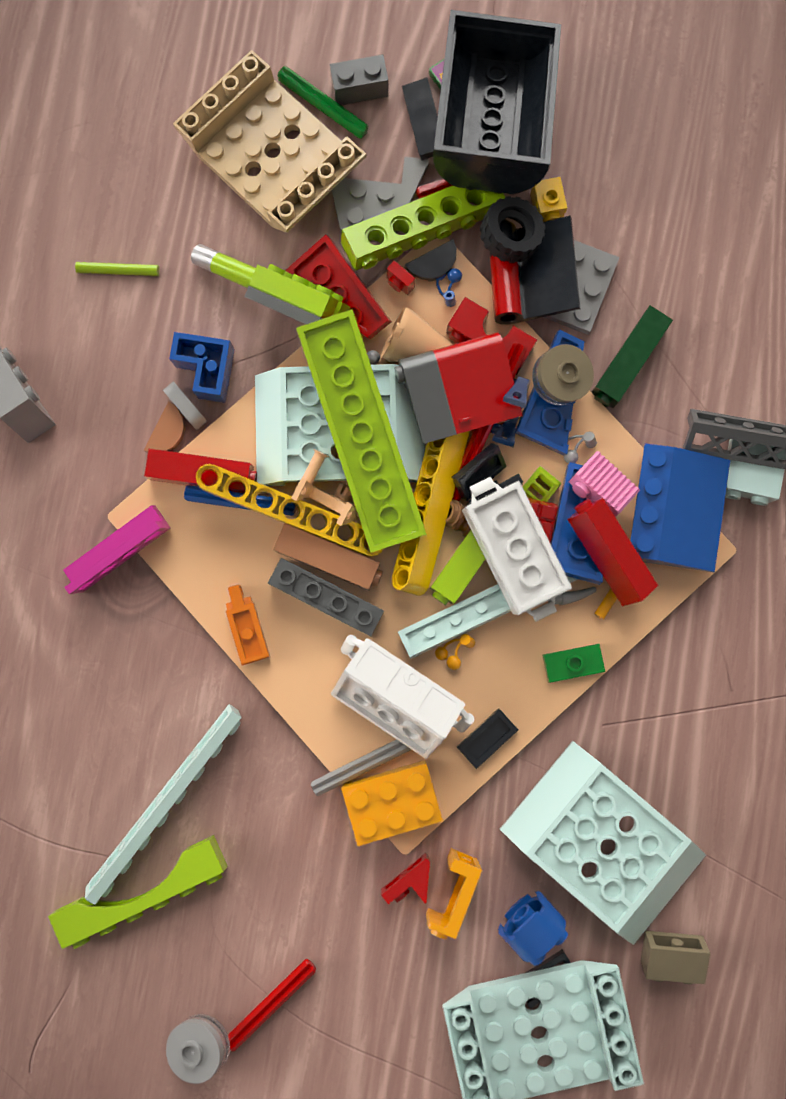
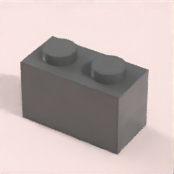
(359, 80)

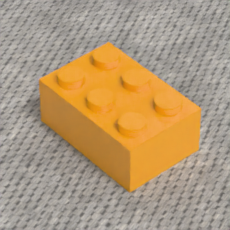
(391, 803)

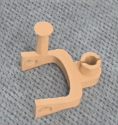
(338, 502)

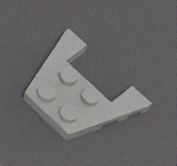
(364, 199)

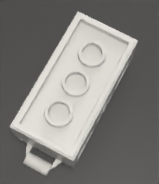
(516, 548)
(398, 697)

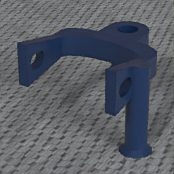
(508, 428)

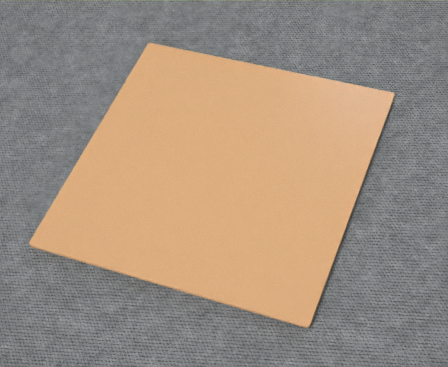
(505, 669)

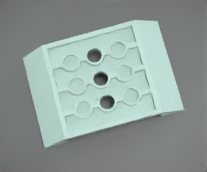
(294, 424)
(569, 818)
(585, 1033)

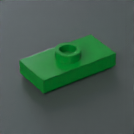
(573, 663)

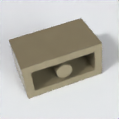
(675, 957)

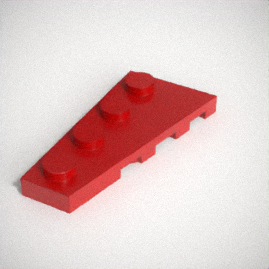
(328, 267)

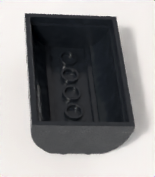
(497, 102)

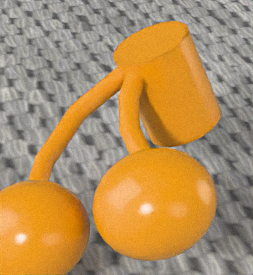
(453, 661)

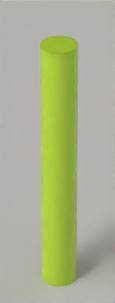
(117, 268)

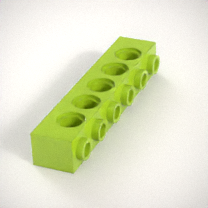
(407, 219)

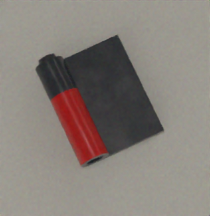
(538, 285)

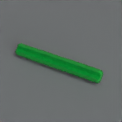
(322, 102)

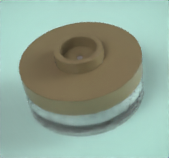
(562, 375)

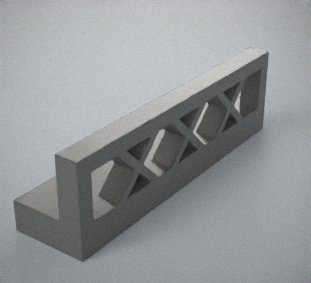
(738, 429)

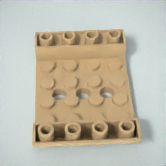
(245, 119)

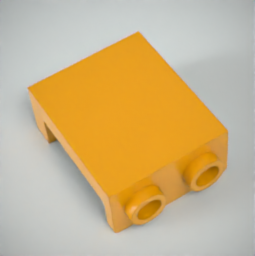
(450, 921)

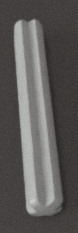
(358, 767)

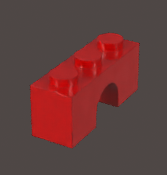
(468, 324)

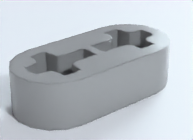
(185, 405)

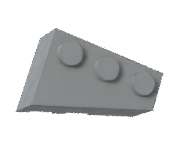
(19, 401)

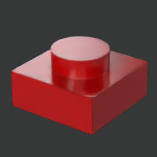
(400, 279)

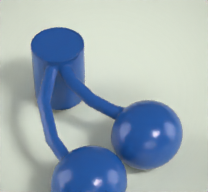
(454, 276)

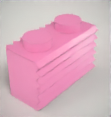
(602, 480)

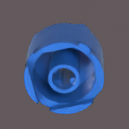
(533, 928)

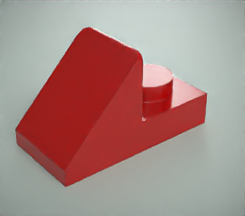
(415, 876)

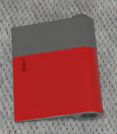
(459, 387)

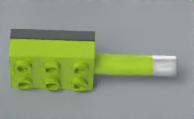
(273, 286)

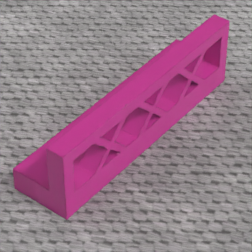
(115, 549)

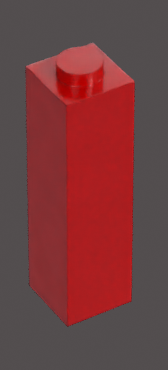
(183, 467)
(612, 551)

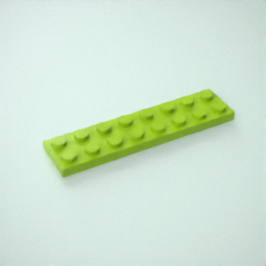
(361, 430)

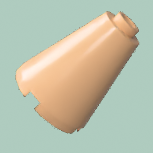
(411, 337)

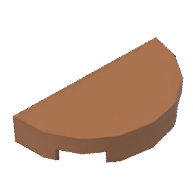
(168, 431)

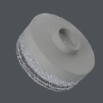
(197, 1048)

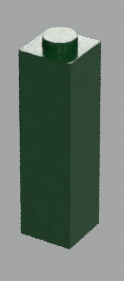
(631, 357)

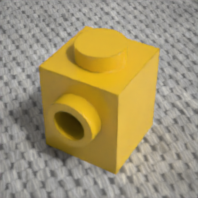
(549, 198)

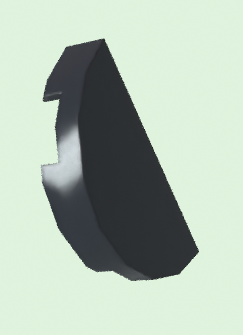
(434, 263)

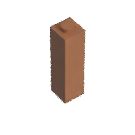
(328, 557)

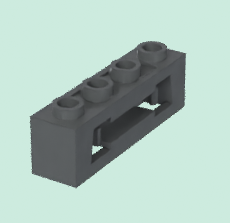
(326, 597)

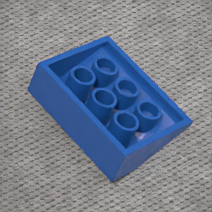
(679, 507)

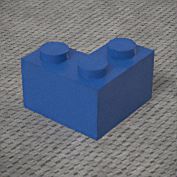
(209, 358)

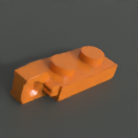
(246, 627)

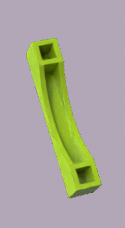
(82, 918)

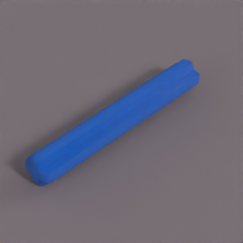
(195, 494)

